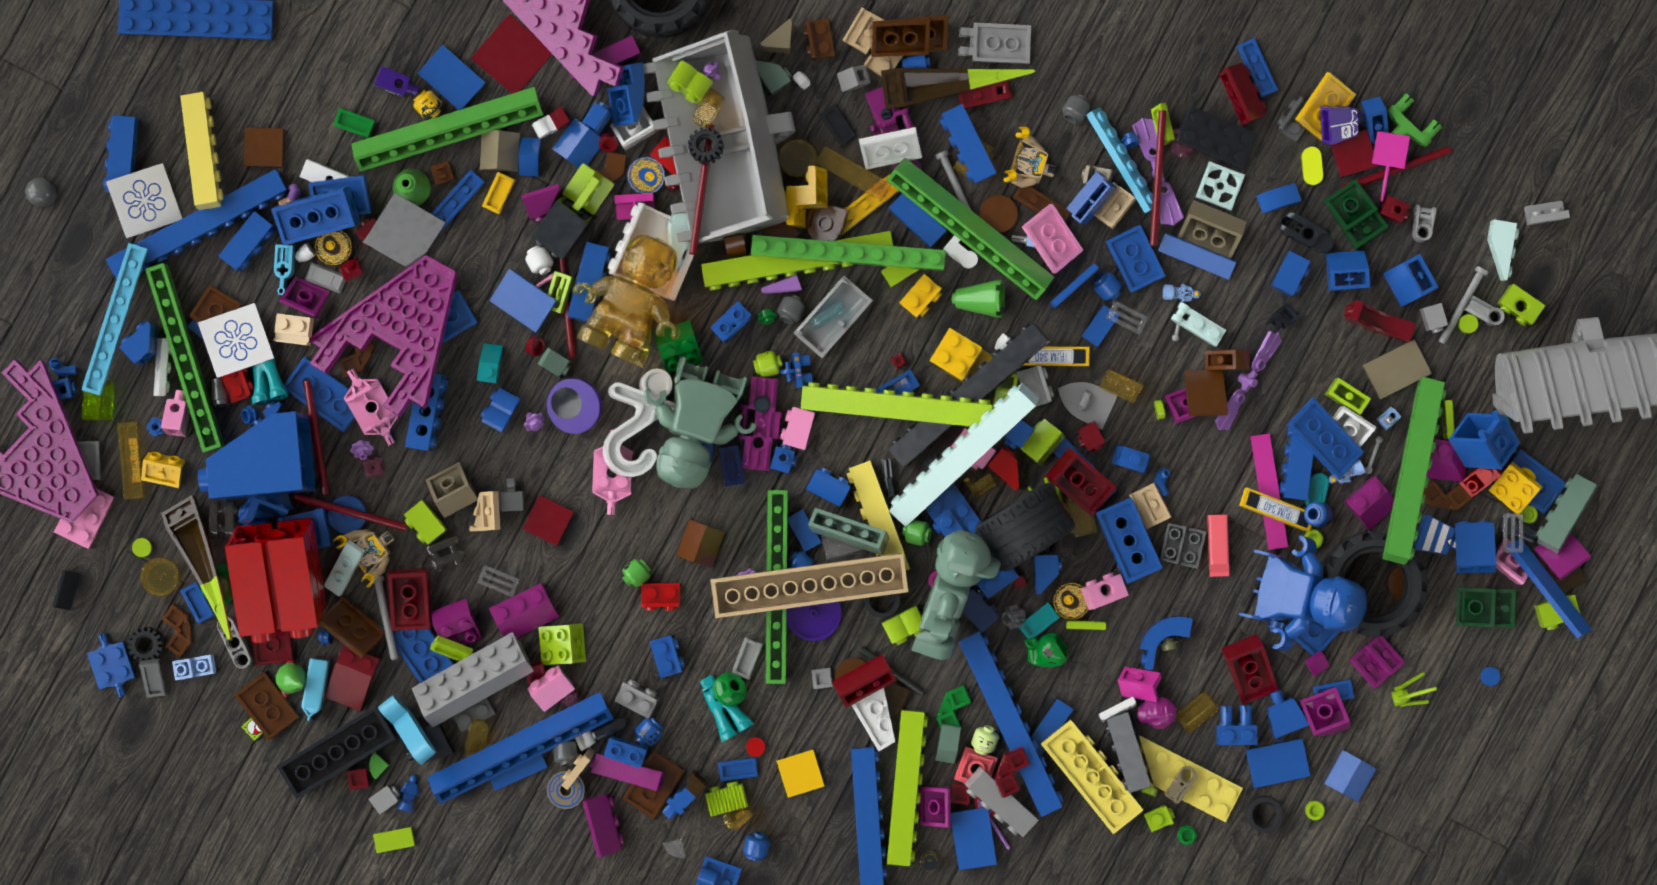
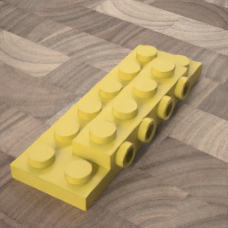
(1092, 776)

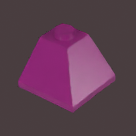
(541, 201)
(1446, 463)
(1326, 713)

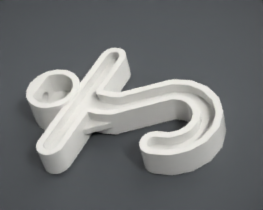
(645, 414)

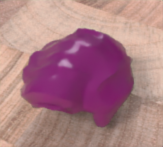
(1157, 714)

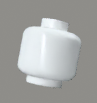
(539, 260)

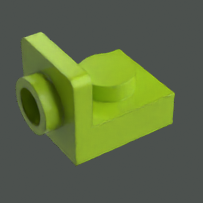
(1159, 817)

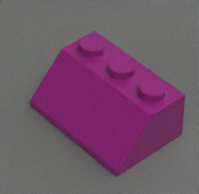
(524, 611)
(603, 824)

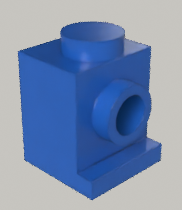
(71, 388)

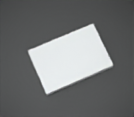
(890, 148)

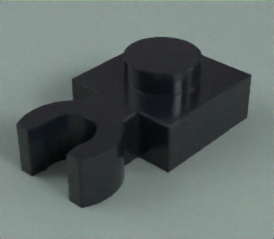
(1282, 318)

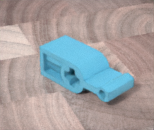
(284, 257)

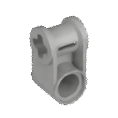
(1423, 219)

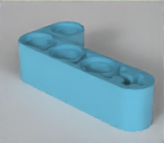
(408, 729)

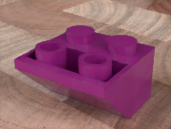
(456, 623)

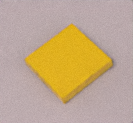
(800, 773)

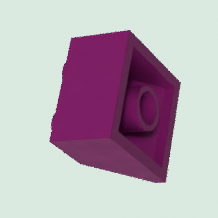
(1370, 502)

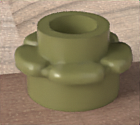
(1168, 644)

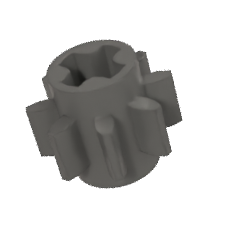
(1013, 616)

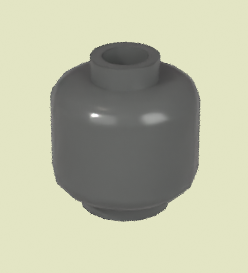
(1076, 109)
(791, 309)
(565, 753)

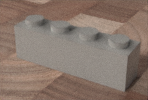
(1006, 809)

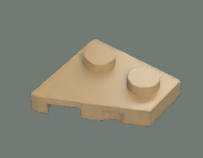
(487, 512)
(581, 762)

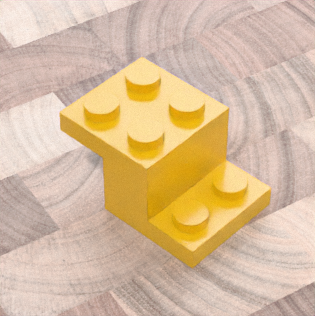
(807, 196)
(959, 355)

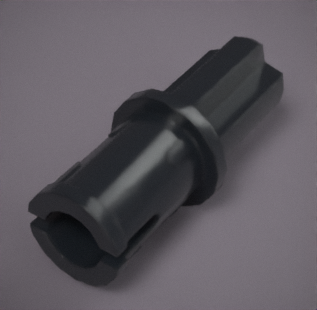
(888, 477)

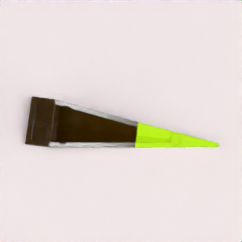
(916, 85)
(190, 534)

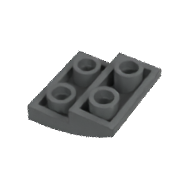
(1183, 545)

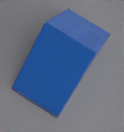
(529, 157)

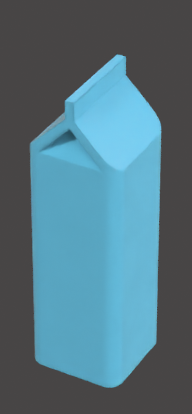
(315, 686)

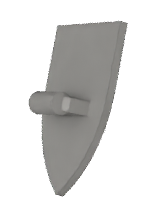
(1087, 402)

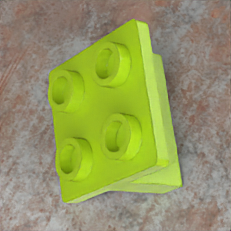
(588, 189)

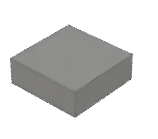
(822, 678)

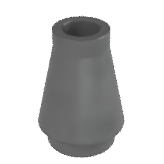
(219, 394)

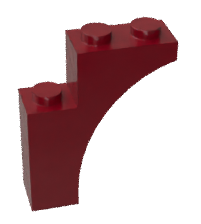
(1378, 322)

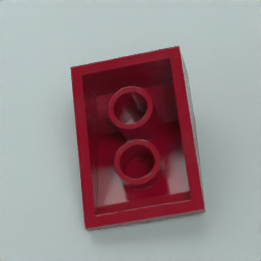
(1080, 481)
(409, 599)
(1250, 669)
(352, 678)

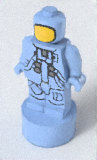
(1184, 293)
(1356, 469)

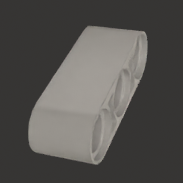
(243, 647)

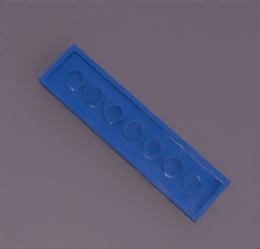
(197, 18)

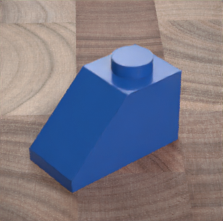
(1375, 117)
(1045, 571)

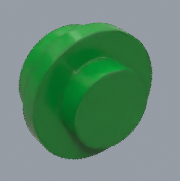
(766, 316)
(1186, 835)

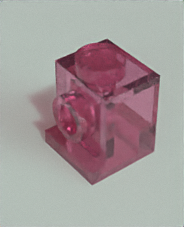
(1180, 151)

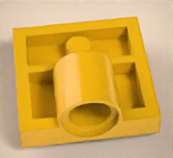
(1516, 487)

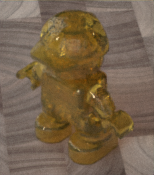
(630, 303)

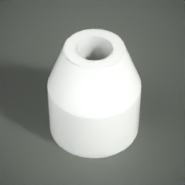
(305, 253)
(1001, 342)

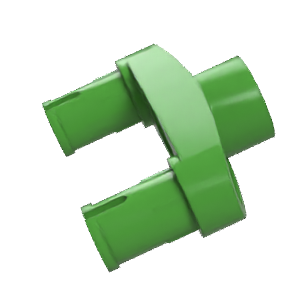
(1406, 128)

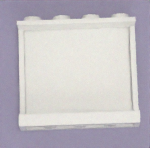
(651, 223)

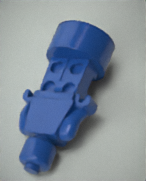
(409, 791)

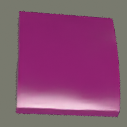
(1567, 560)
(1376, 661)

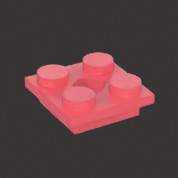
(971, 757)

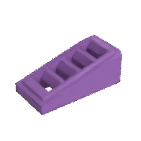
(787, 285)

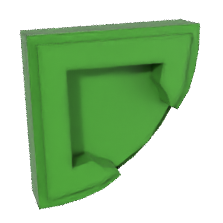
(377, 765)

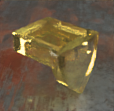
(980, 486)

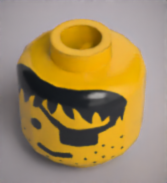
(427, 104)

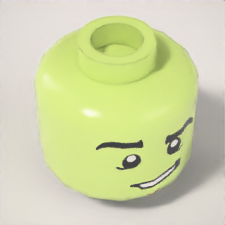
(985, 740)

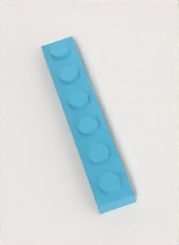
(1121, 158)

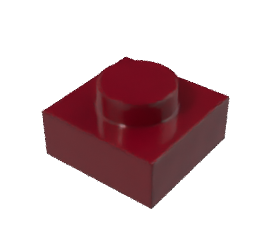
(351, 269)
(538, 672)
(358, 779)
(959, 794)

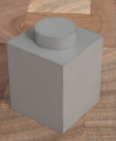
(853, 78)
(1434, 318)
(385, 798)

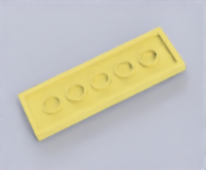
(1207, 792)

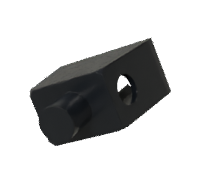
(439, 741)

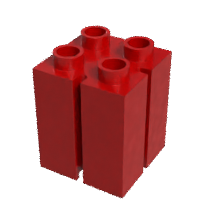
(276, 579)

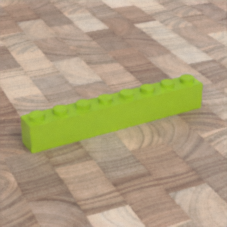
(905, 787)

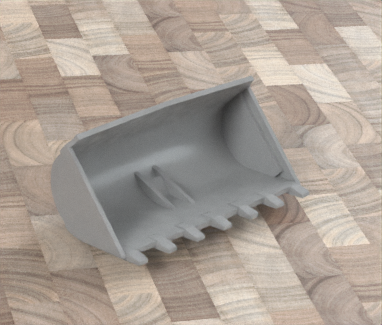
(746, 182)
(1578, 378)

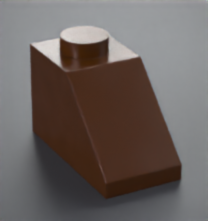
(1227, 360)

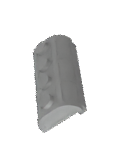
(825, 337)

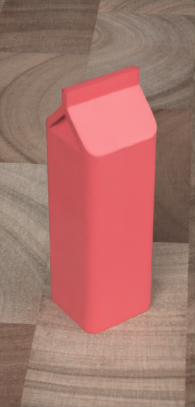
(1218, 545)

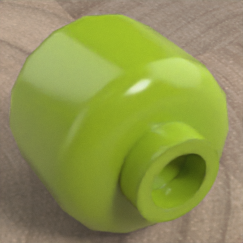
(767, 364)

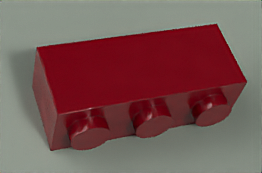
(864, 681)

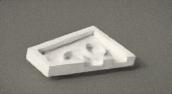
(876, 719)

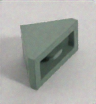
(948, 743)

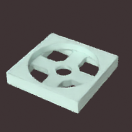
(1213, 183)

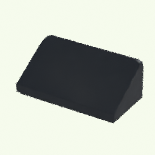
(66, 589)

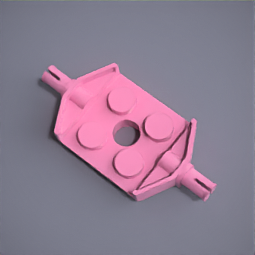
(359, 395)
(610, 488)

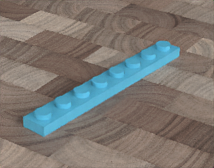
(114, 319)

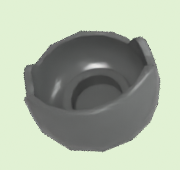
(40, 192)

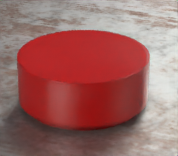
(755, 746)

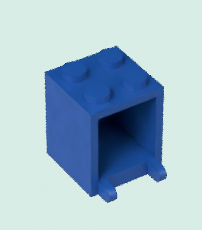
(1484, 440)

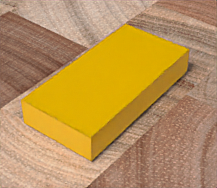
(498, 193)

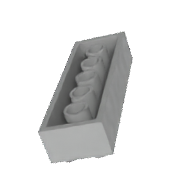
(472, 679)

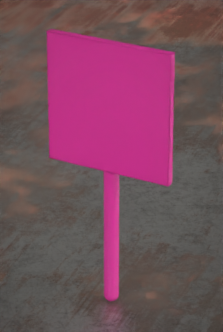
(1391, 152)

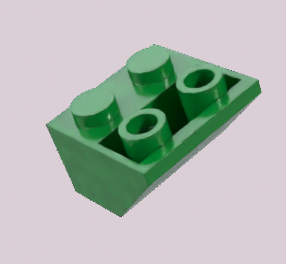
(673, 350)

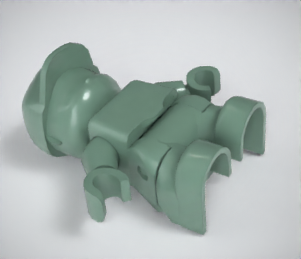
(698, 421)
(959, 565)

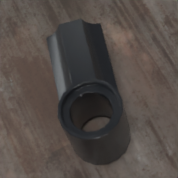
(1529, 530)

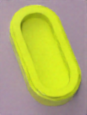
(1312, 166)

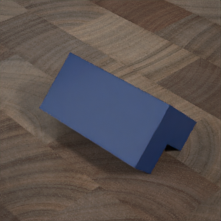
(1091, 198)

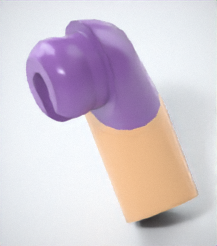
(294, 194)

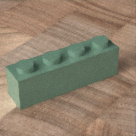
(1566, 514)
(848, 531)

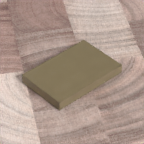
(1396, 369)

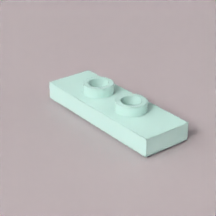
(344, 568)

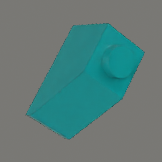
(490, 363)

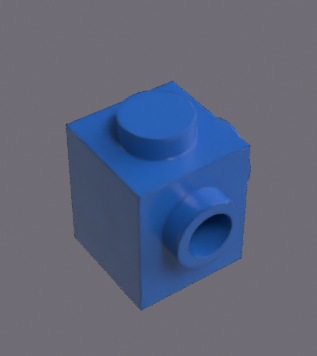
(783, 458)

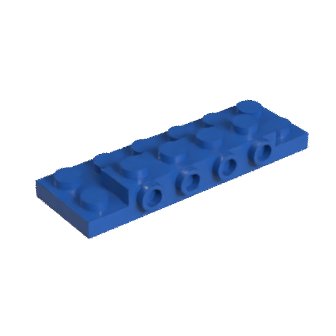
(953, 513)

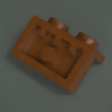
(820, 39)

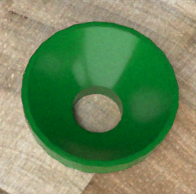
(725, 693)

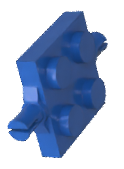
(111, 665)

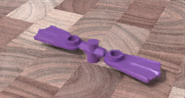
(1169, 208)
(1248, 380)

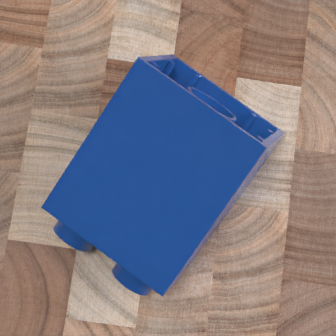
(263, 461)

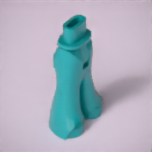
(262, 394)
(725, 728)

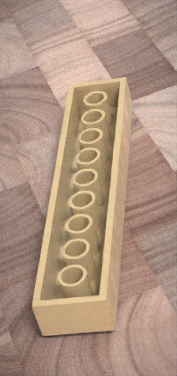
(809, 585)

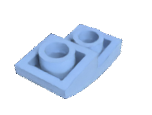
(194, 667)

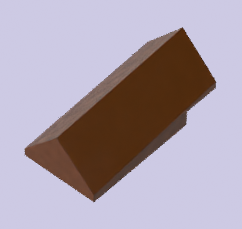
(908, 36)

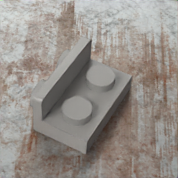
(1545, 213)

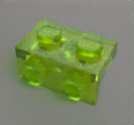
(98, 407)

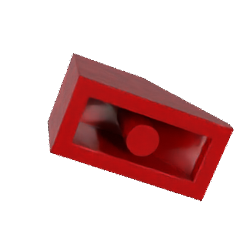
(1006, 467)

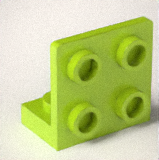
(562, 644)

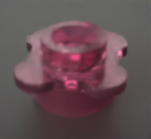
(371, 472)
(570, 699)

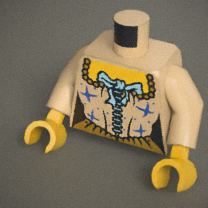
(1028, 162)
(376, 553)

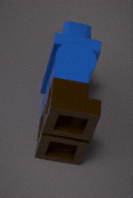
(684, 796)

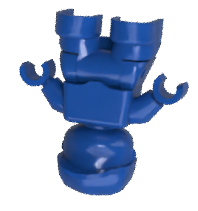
(1306, 596)

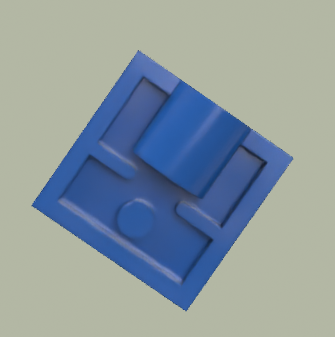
(718, 873)

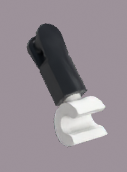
(588, 739)

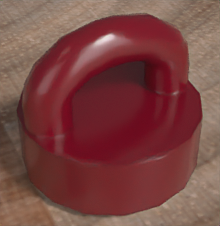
(608, 142)
(535, 346)

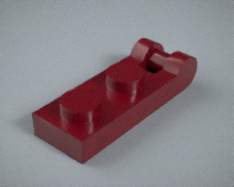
(985, 94)

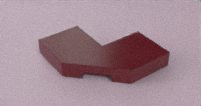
(1009, 764)

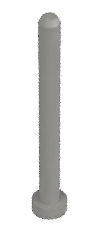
(952, 177)
(1480, 272)
(385, 617)

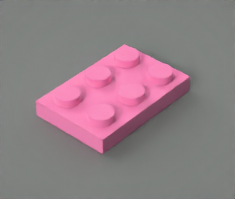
(1052, 238)
(87, 525)

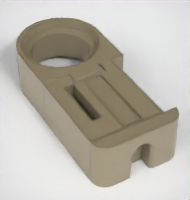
(1180, 786)

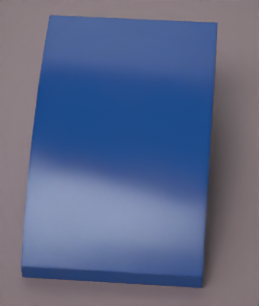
(628, 97)

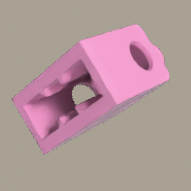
(176, 422)

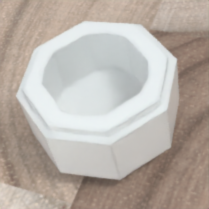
(802, 80)

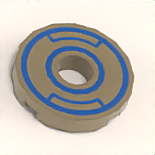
(565, 801)

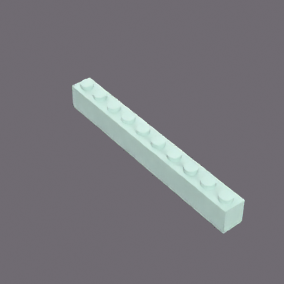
(963, 454)

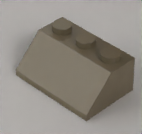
(1212, 229)

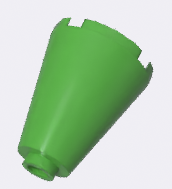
(418, 189)
(981, 298)

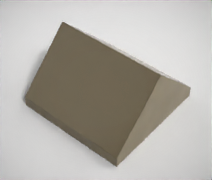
(779, 40)
(500, 151)

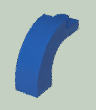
(1160, 630)

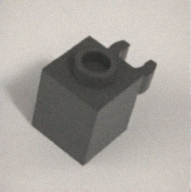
(511, 499)

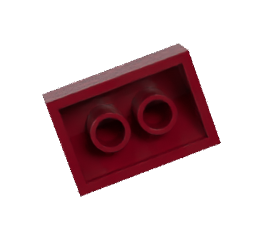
(1242, 93)

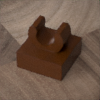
(442, 173)

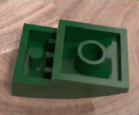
(1356, 215)
(1486, 607)

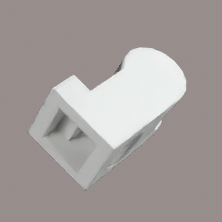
(966, 258)

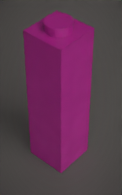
(618, 52)
(642, 776)

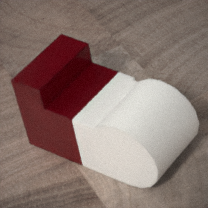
(551, 123)

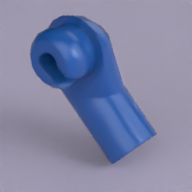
(60, 369)
(1160, 480)

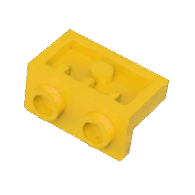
(920, 296)
(162, 469)

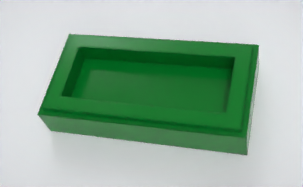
(354, 123)

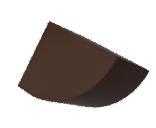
(735, 246)

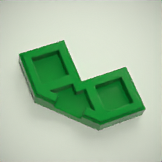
(952, 700)

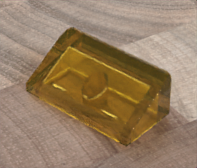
(1196, 712)

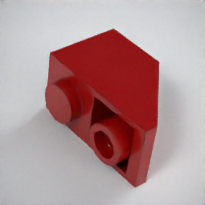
(1480, 479)

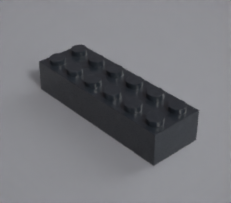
(337, 752)

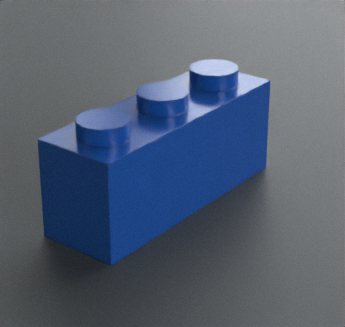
(917, 220)
(247, 242)

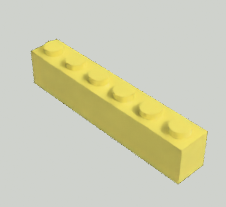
(201, 151)
(874, 505)

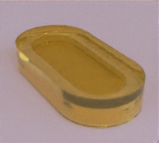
(476, 736)

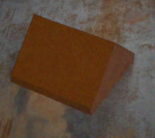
(700, 543)

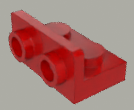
(238, 385)
(660, 595)

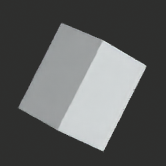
(636, 132)
(1354, 425)

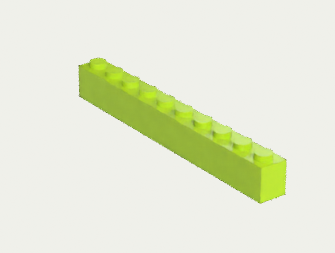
(754, 268)
(893, 405)

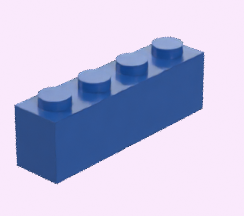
(968, 144)
(121, 147)
(590, 271)
(1296, 469)

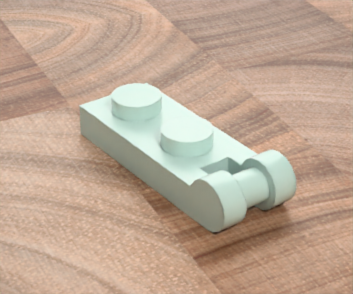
(1198, 325)

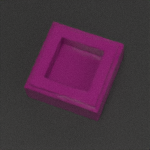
(1317, 663)

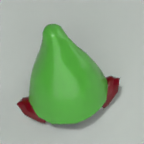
(291, 678)

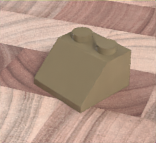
(451, 489)

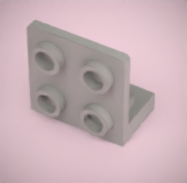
(1035, 380)
(636, 698)

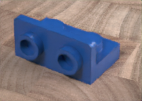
(666, 656)

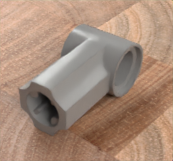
(1483, 310)

